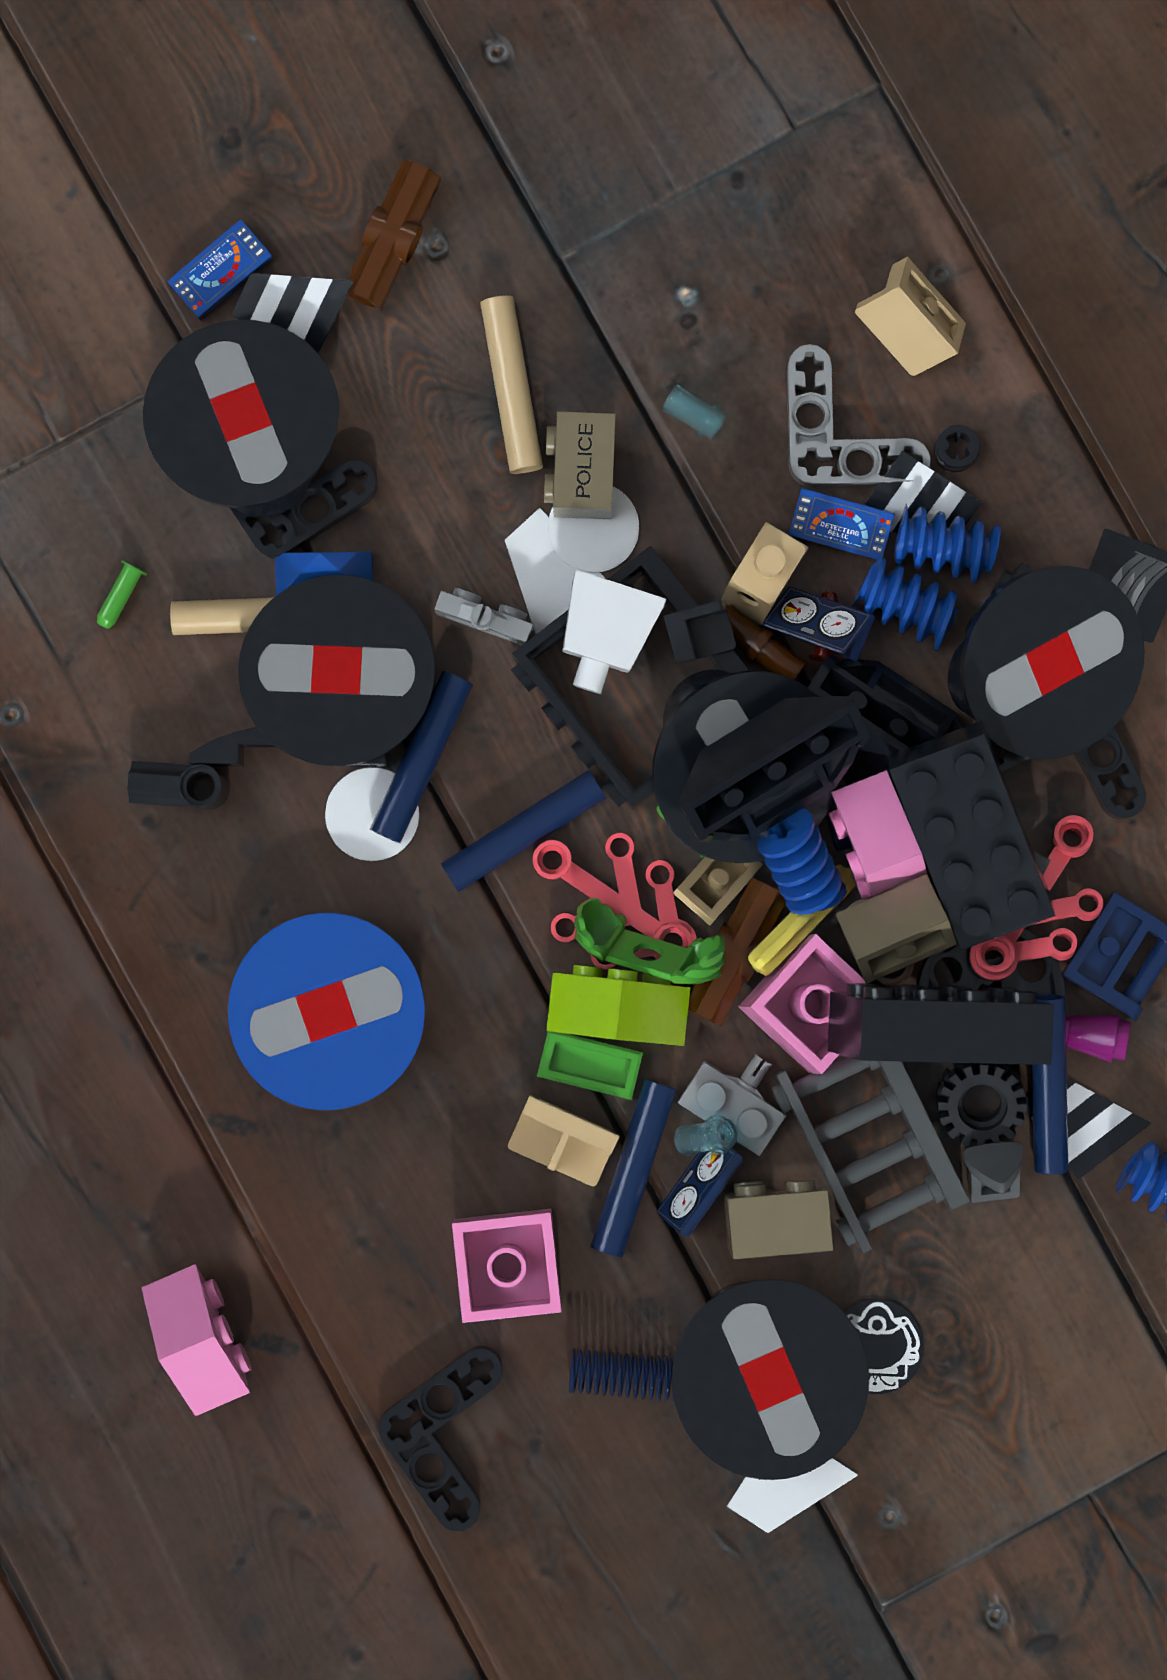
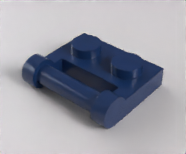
(1109, 949)

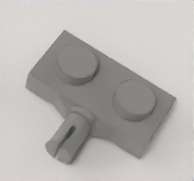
(466, 609)
(736, 1099)

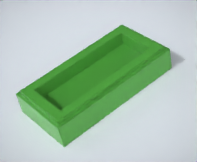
(590, 1064)

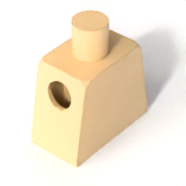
(764, 572)

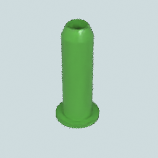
(119, 595)

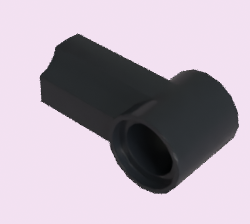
(173, 785)

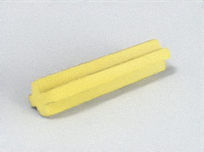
(791, 933)

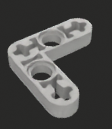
(821, 438)

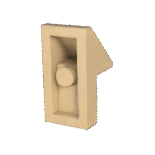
(714, 886)

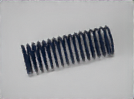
(621, 1374)

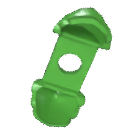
(607, 939)

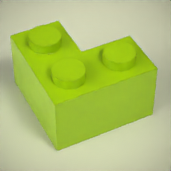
(618, 1006)

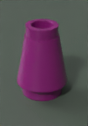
(1098, 1036)

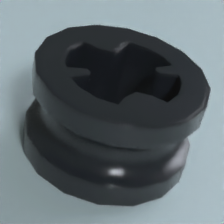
(970, 452)

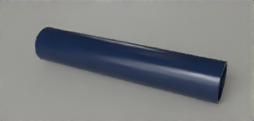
(421, 757)
(523, 830)
(1050, 1098)
(633, 1168)

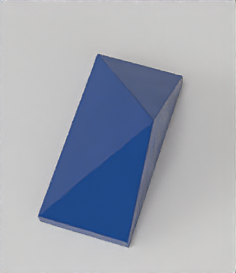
(297, 567)

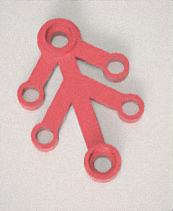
(624, 902)
(1064, 908)

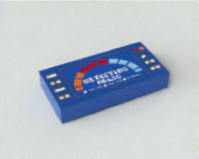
(220, 270)
(841, 523)

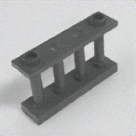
(918, 1141)

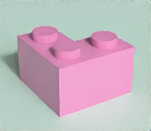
(879, 835)
(196, 1340)

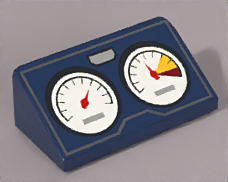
(820, 623)
(698, 1189)

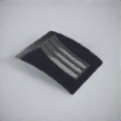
(1139, 573)

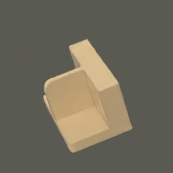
(912, 319)
(562, 1141)

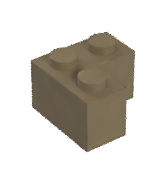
(777, 1222)

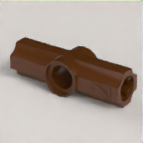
(392, 234)
(747, 927)

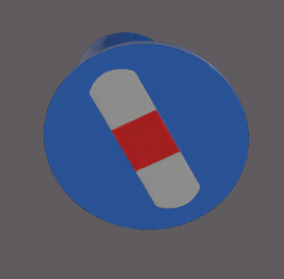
(326, 1011)

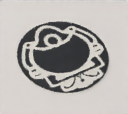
(890, 1342)

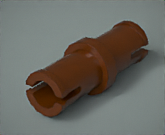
(763, 648)

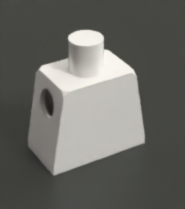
(606, 627)

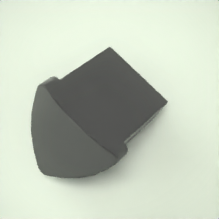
(994, 1171)

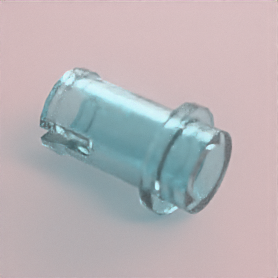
(694, 412)
(713, 1135)

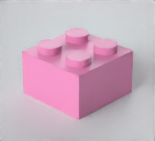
(795, 1002)
(506, 1265)

